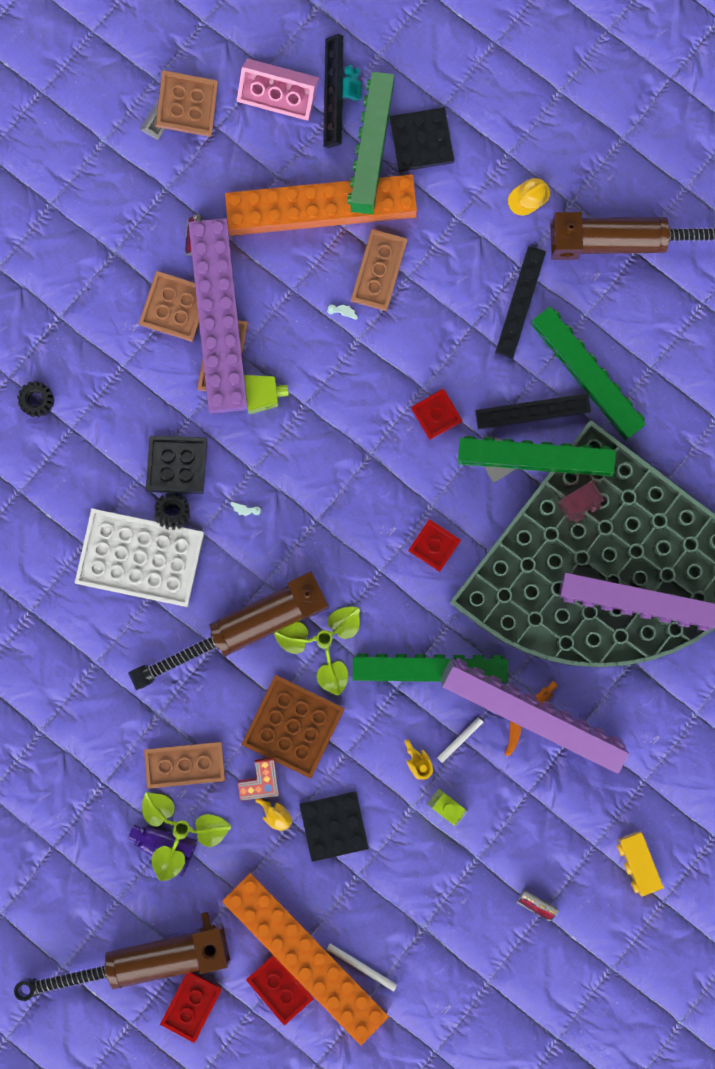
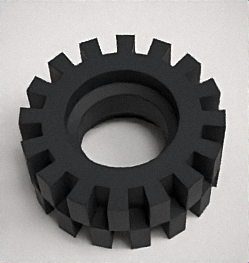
(35, 388)
(172, 501)

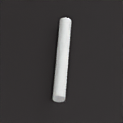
(460, 739)

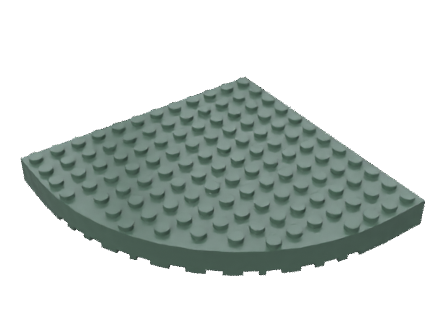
(640, 538)

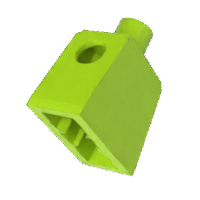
(263, 392)
(447, 807)

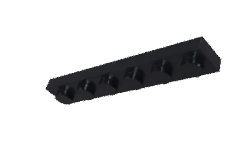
(333, 91)
(520, 302)
(532, 411)

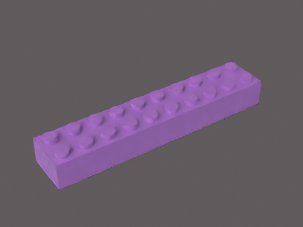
(218, 316)
(534, 715)

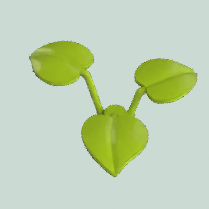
(344, 623)
(166, 861)

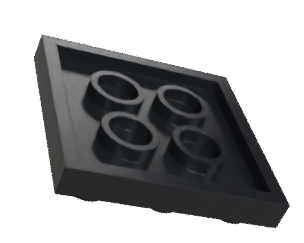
(421, 139)
(176, 464)
(334, 826)

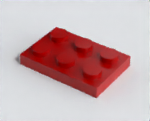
(279, 990)
(191, 1006)

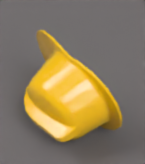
(528, 196)

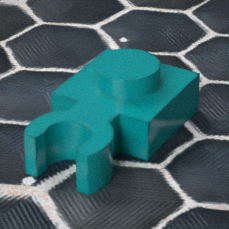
(351, 85)

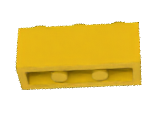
(639, 864)

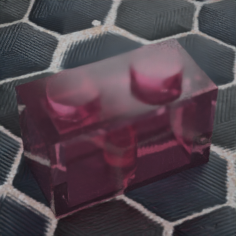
(580, 502)

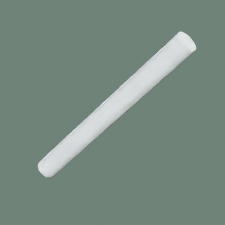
(361, 967)

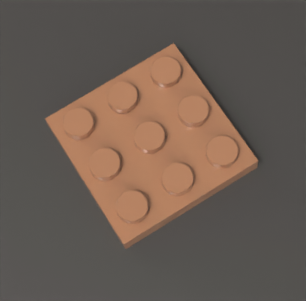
(186, 103)
(171, 307)

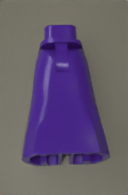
(150, 839)

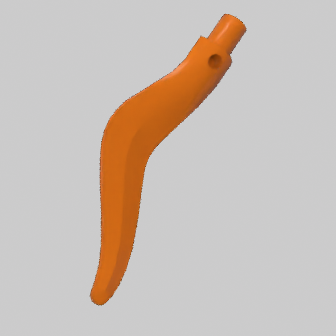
(515, 729)

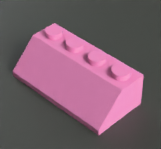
(277, 89)

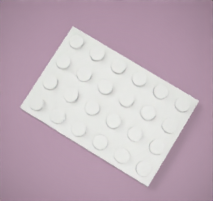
(139, 558)

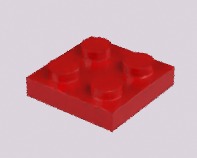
(436, 414)
(434, 545)

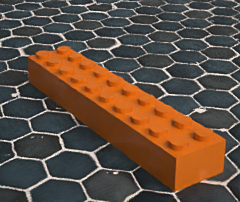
(315, 206)
(305, 959)

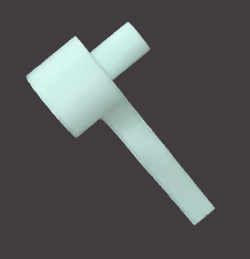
(344, 310)
(244, 510)

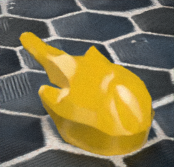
(419, 765)
(277, 816)

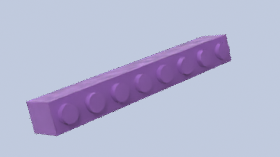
(637, 600)

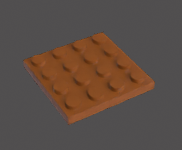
(293, 726)

